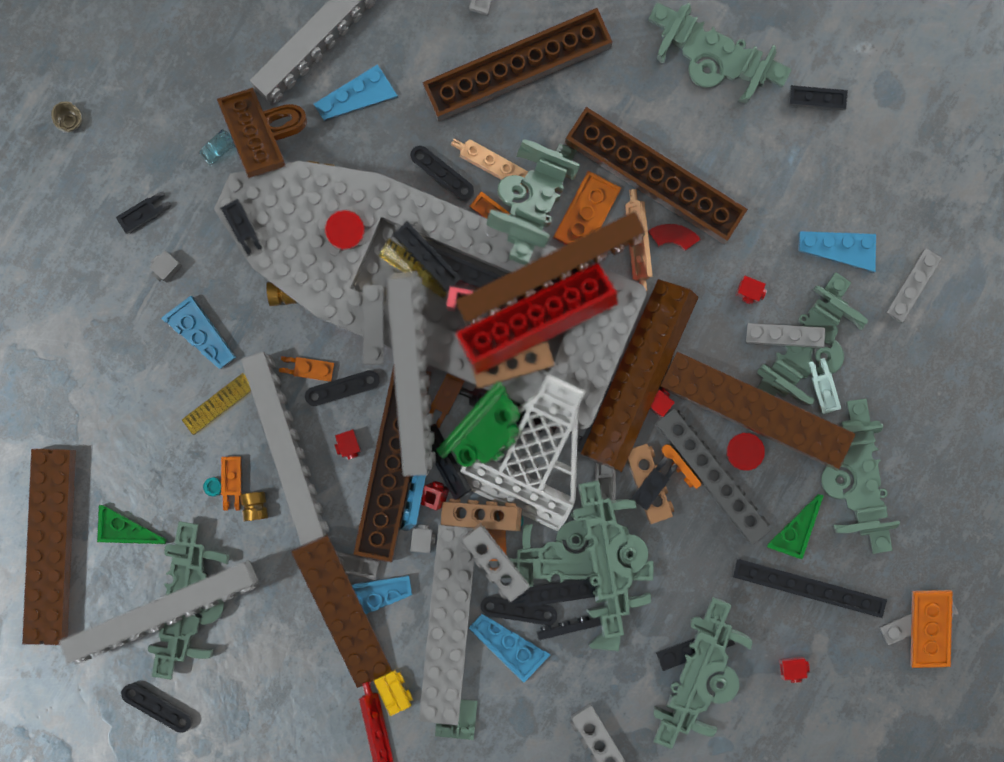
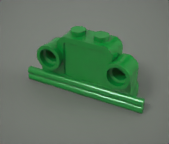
(485, 430)

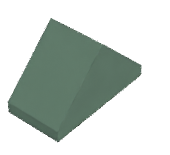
(605, 644)

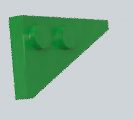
(119, 529)
(796, 534)

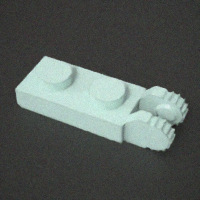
(824, 388)

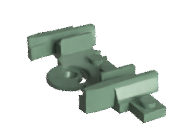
(732, 59)
(530, 216)
(794, 365)
(864, 494)
(606, 539)
(555, 559)
(186, 569)
(708, 658)

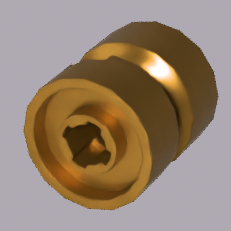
(277, 296)
(254, 506)

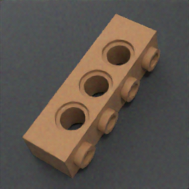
(543, 362)
(653, 514)
(511, 520)

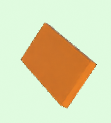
(587, 208)
(931, 628)

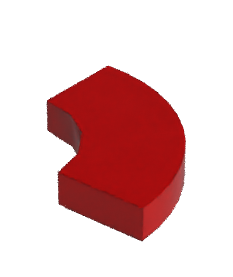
(674, 234)

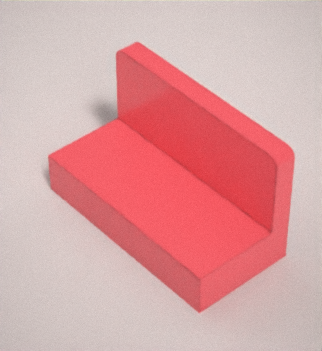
(454, 293)

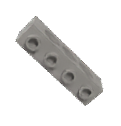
(508, 590)
(588, 716)

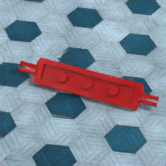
(375, 725)

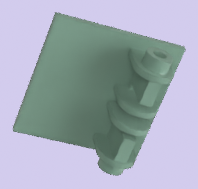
(466, 724)

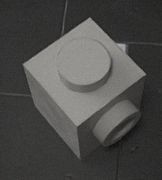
(164, 266)
(422, 539)

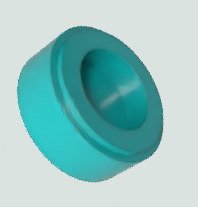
(212, 487)

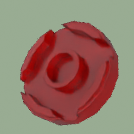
(344, 229)
(745, 451)

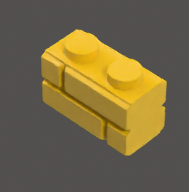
(393, 692)

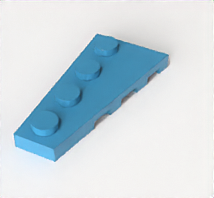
(360, 92)
(845, 248)
(199, 331)
(413, 502)
(382, 592)
(515, 652)

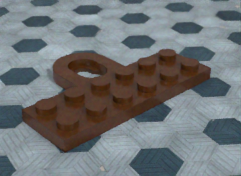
(252, 130)

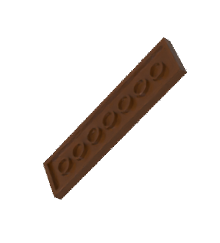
(341, 610)

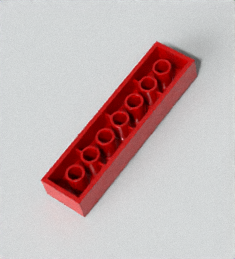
(537, 318)

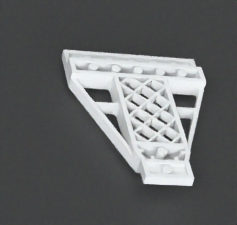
(504, 485)

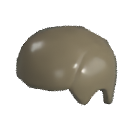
(66, 117)

